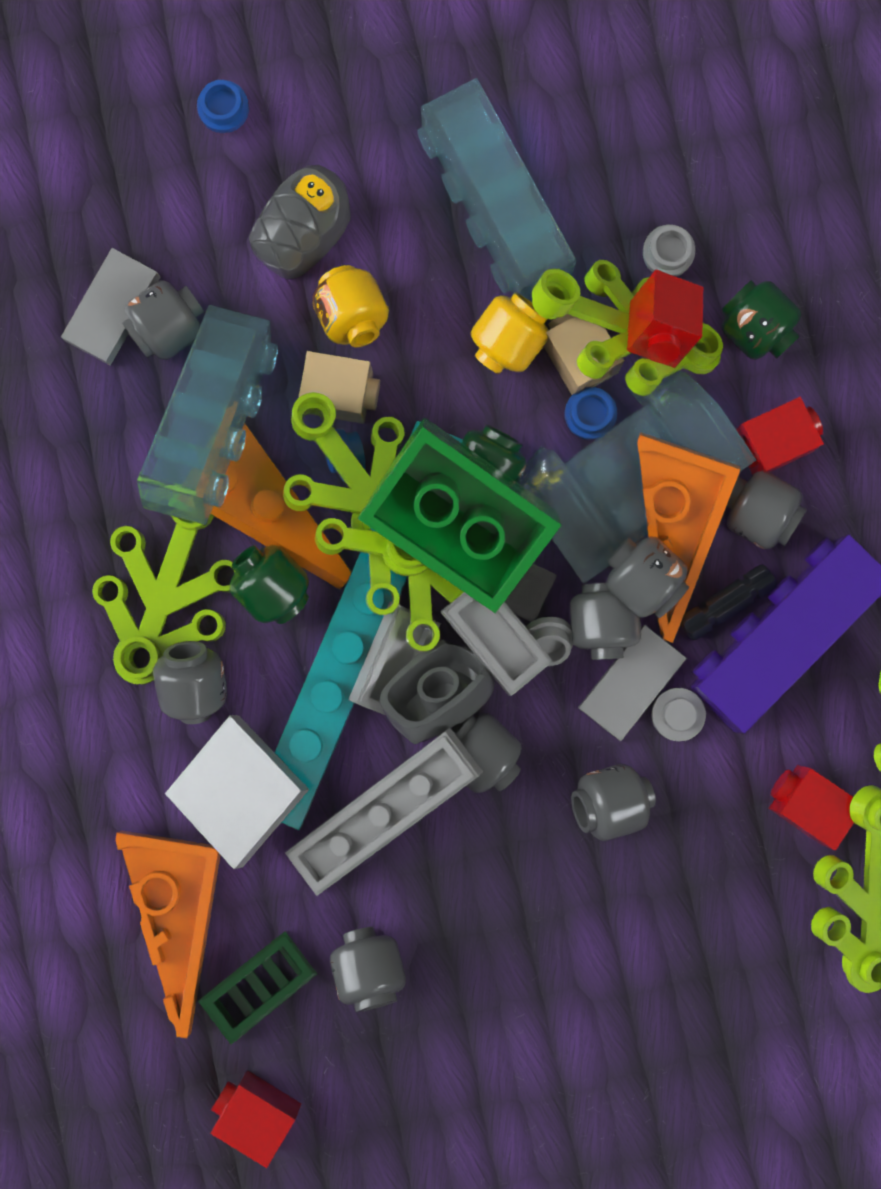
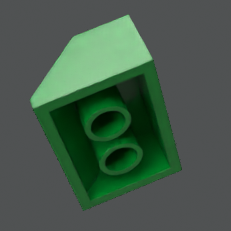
(460, 516)

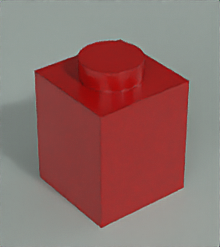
(665, 319)
(782, 435)
(813, 805)
(254, 1117)

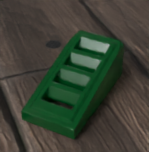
(210, 1002)

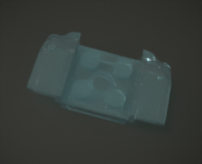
(602, 485)

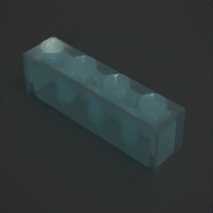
(494, 188)
(207, 416)

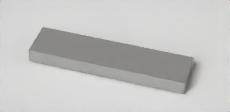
(384, 811)

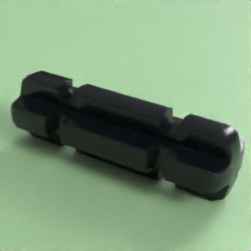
(728, 602)

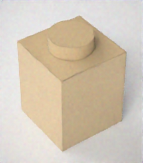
(566, 341)
(344, 381)

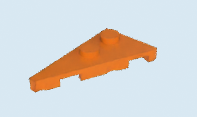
(683, 507)
(259, 510)
(175, 897)

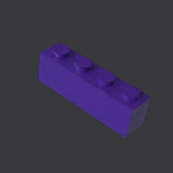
(790, 634)

